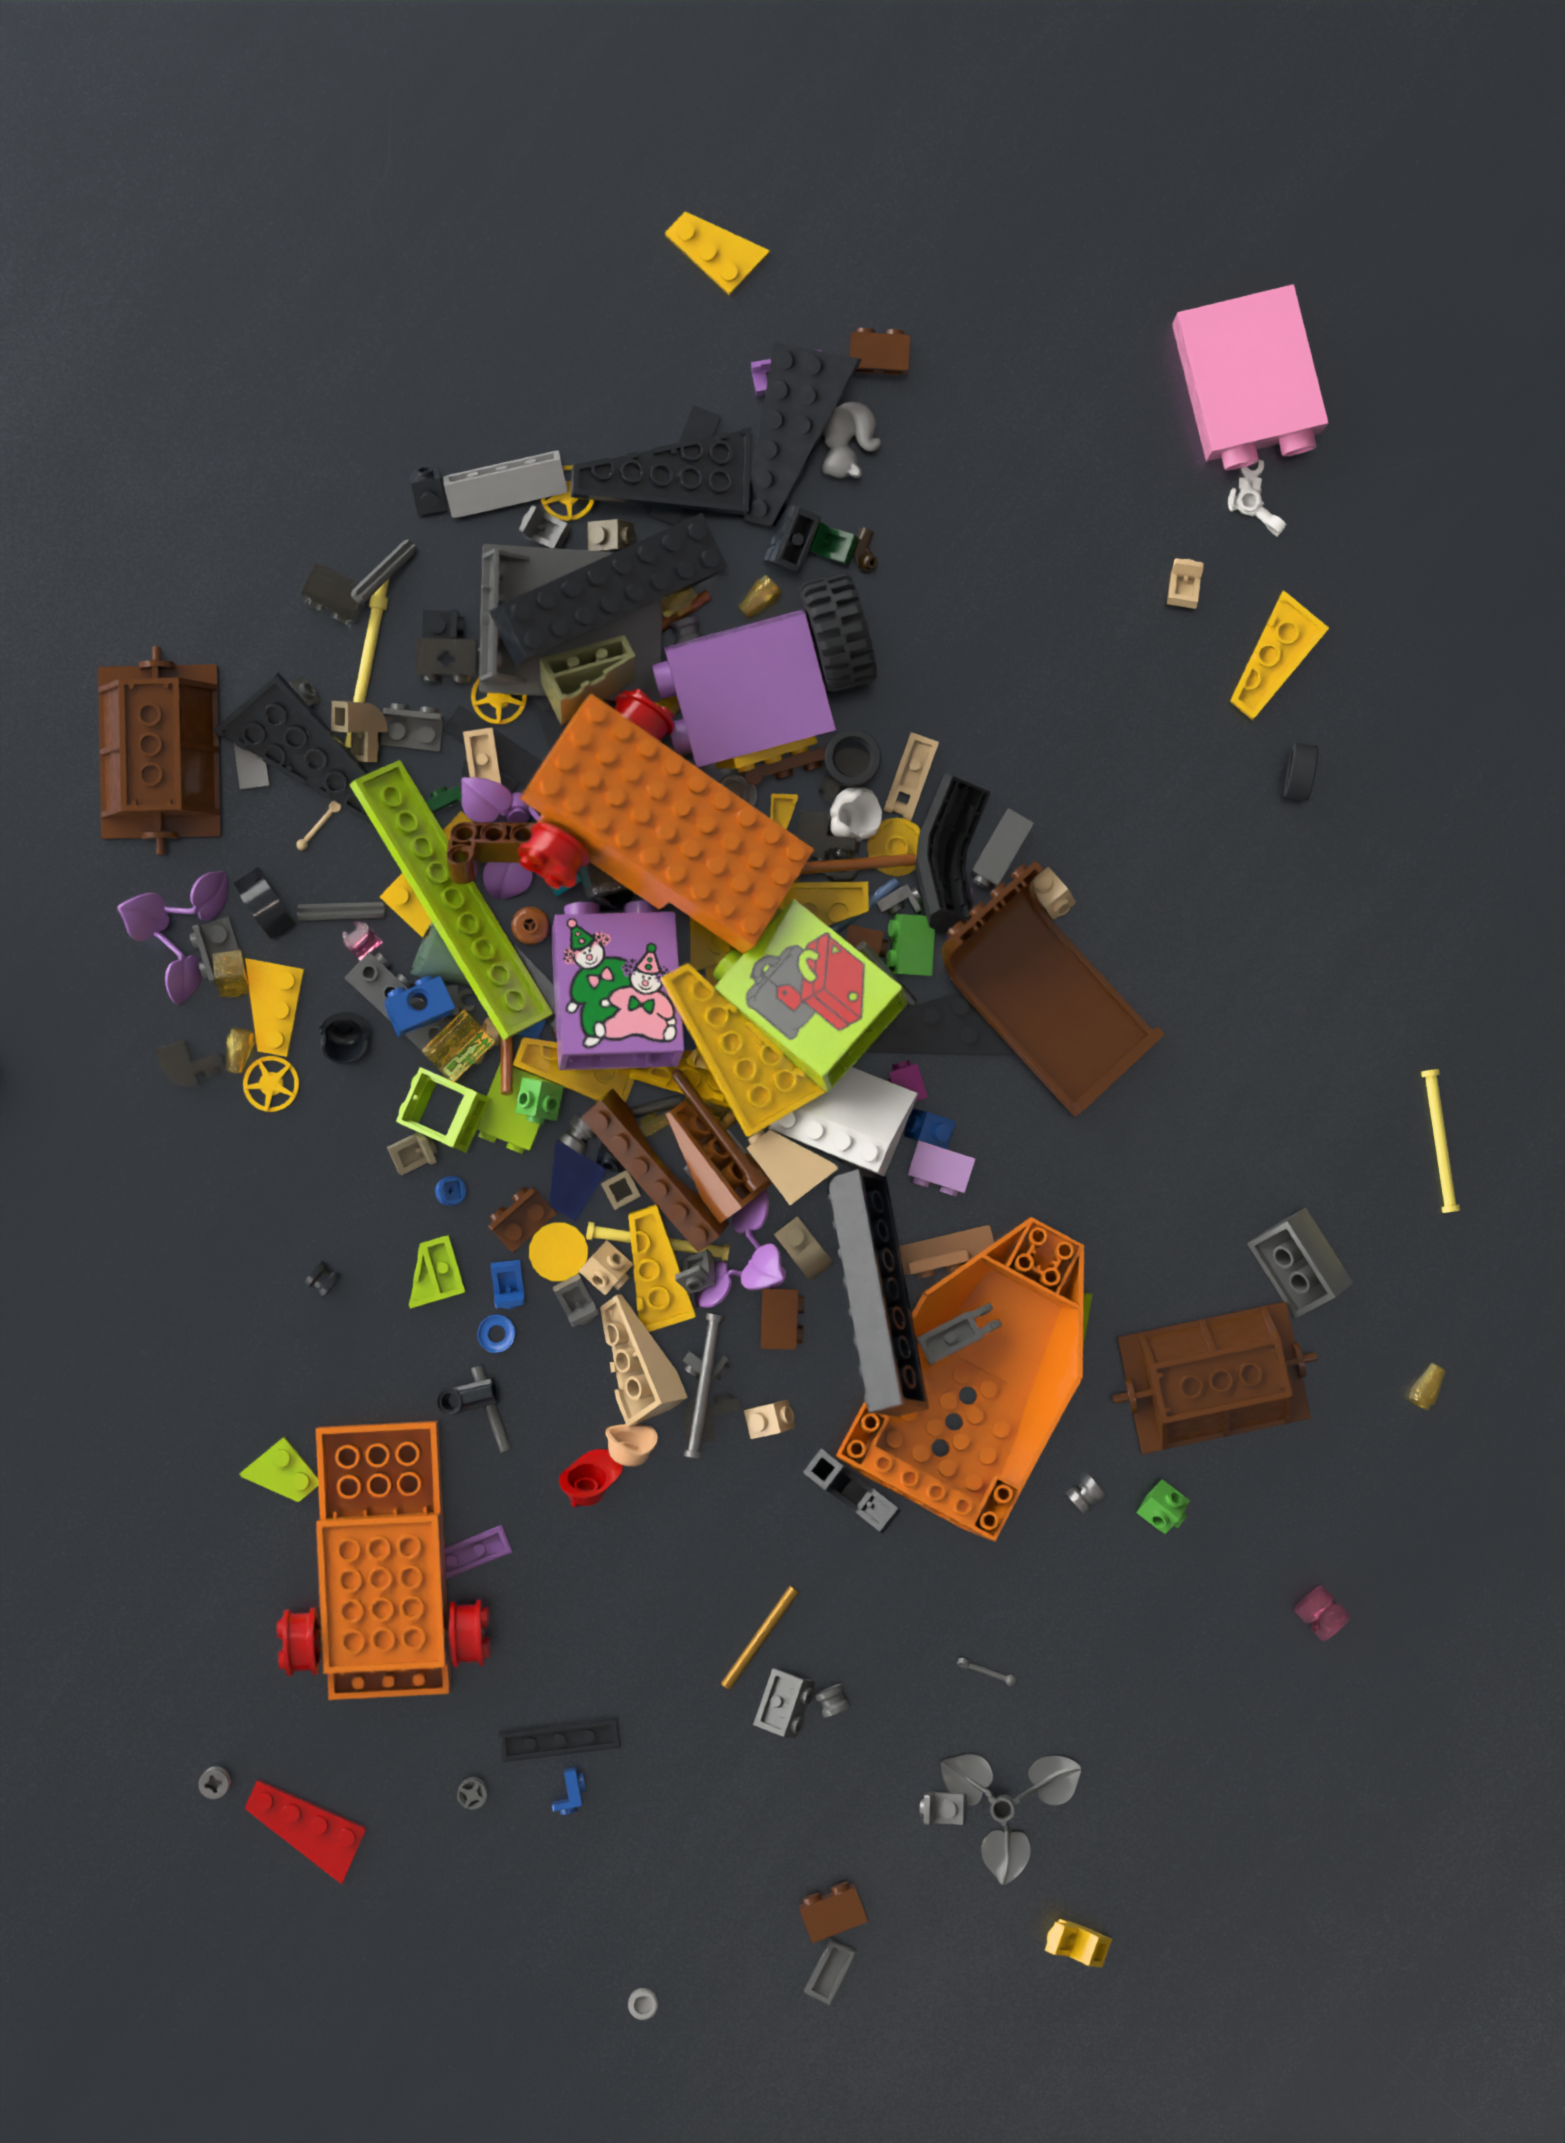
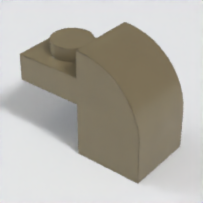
(363, 723)
(803, 1248)

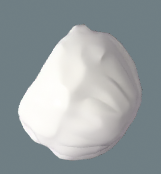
(855, 814)

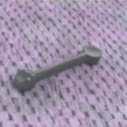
(1010, 1680)

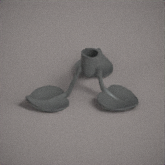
(1001, 1851)

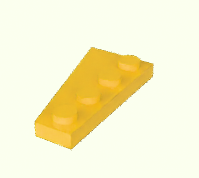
(403, 899)
(700, 1078)
(659, 1296)

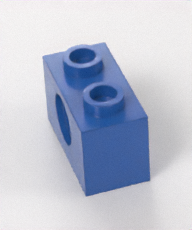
(406, 1018)

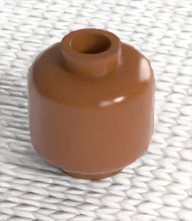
(530, 937)

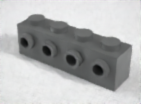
(375, 981)

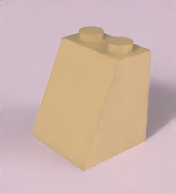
(788, 1165)

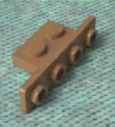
(944, 1251)

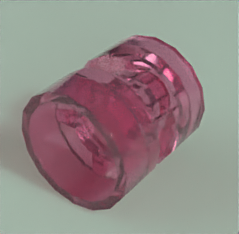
(1322, 1613)

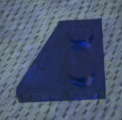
(572, 1180)

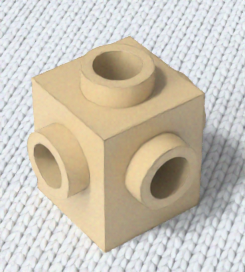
(606, 1268)

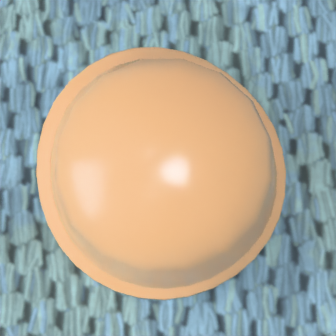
(631, 1444)

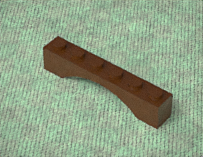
(618, 1130)

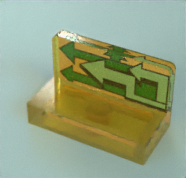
(458, 1046)

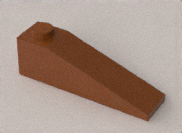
(710, 1164)

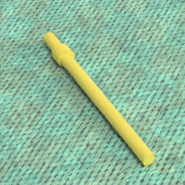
(377, 603)

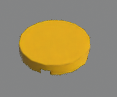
(894, 837)
(558, 1251)

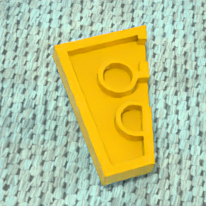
(716, 251)
(770, 755)
(274, 1004)

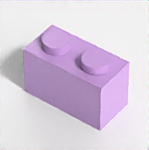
(940, 1167)

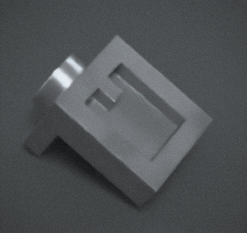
(894, 901)
(943, 1808)

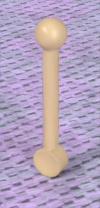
(302, 844)

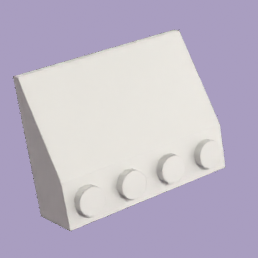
(853, 1121)

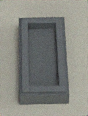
(830, 1971)

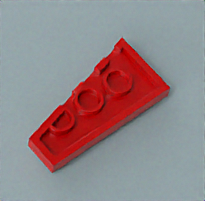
(313, 1831)

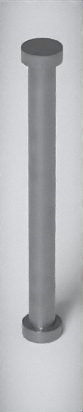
(704, 1386)

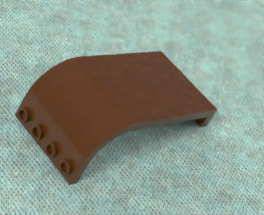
(1044, 994)

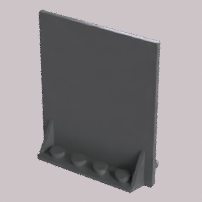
(518, 569)

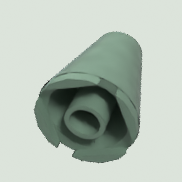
(436, 960)

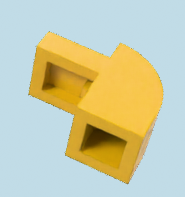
(1078, 1943)

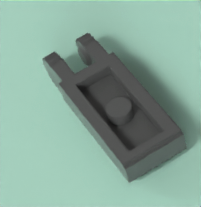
(955, 1335)

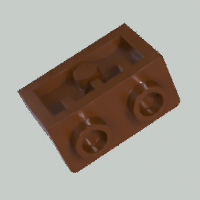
(522, 1218)

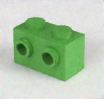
(910, 945)

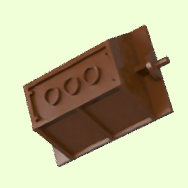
(159, 751)
(1214, 1377)

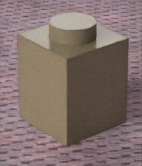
(621, 1190)

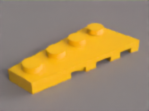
(1281, 648)
(541, 1060)

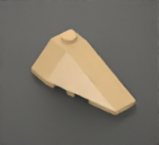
(643, 1372)

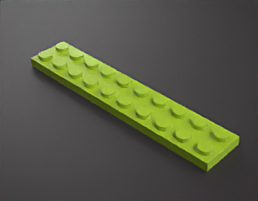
(454, 908)

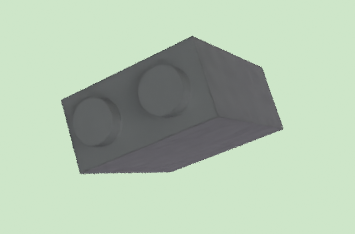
(1001, 850)

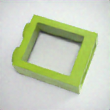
(465, 1121)

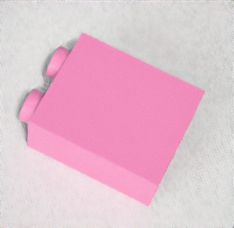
(1250, 376)

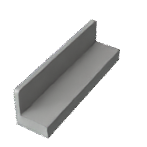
(505, 484)

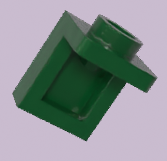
(833, 544)
(444, 798)

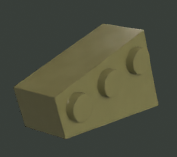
(585, 671)

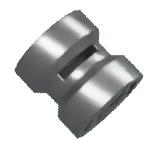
(578, 1135)
(1086, 1494)

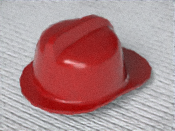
(590, 1477)

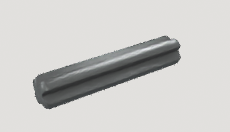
(383, 571)
(341, 911)

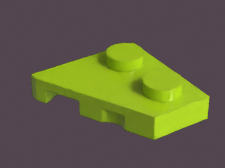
(436, 1273)
(282, 1472)

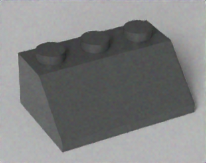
(1300, 1263)

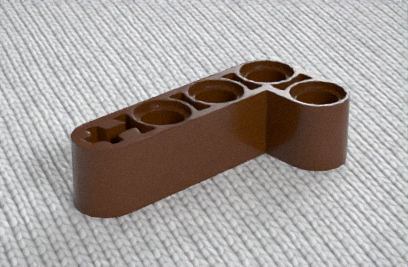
(483, 842)

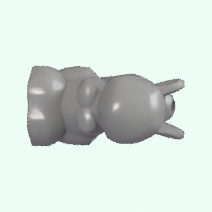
(847, 421)

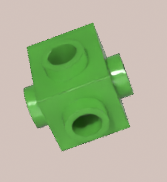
(539, 1100)
(1164, 1507)

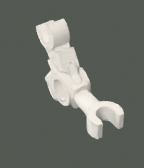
(1250, 501)

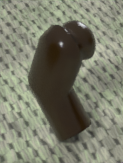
(862, 553)

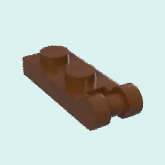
(783, 768)

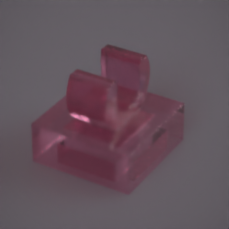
(361, 940)

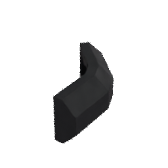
(944, 851)

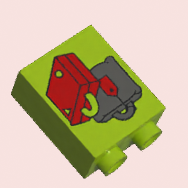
(810, 994)

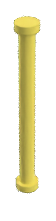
(1440, 1141)
(678, 1244)

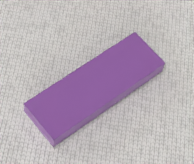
(476, 1551)

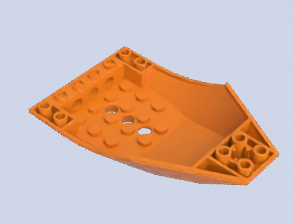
(1019, 1376)

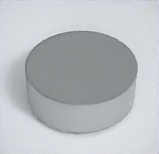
(643, 2004)

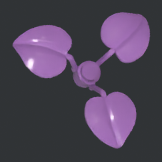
(483, 803)
(148, 916)
(762, 1270)

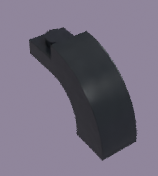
(852, 1490)

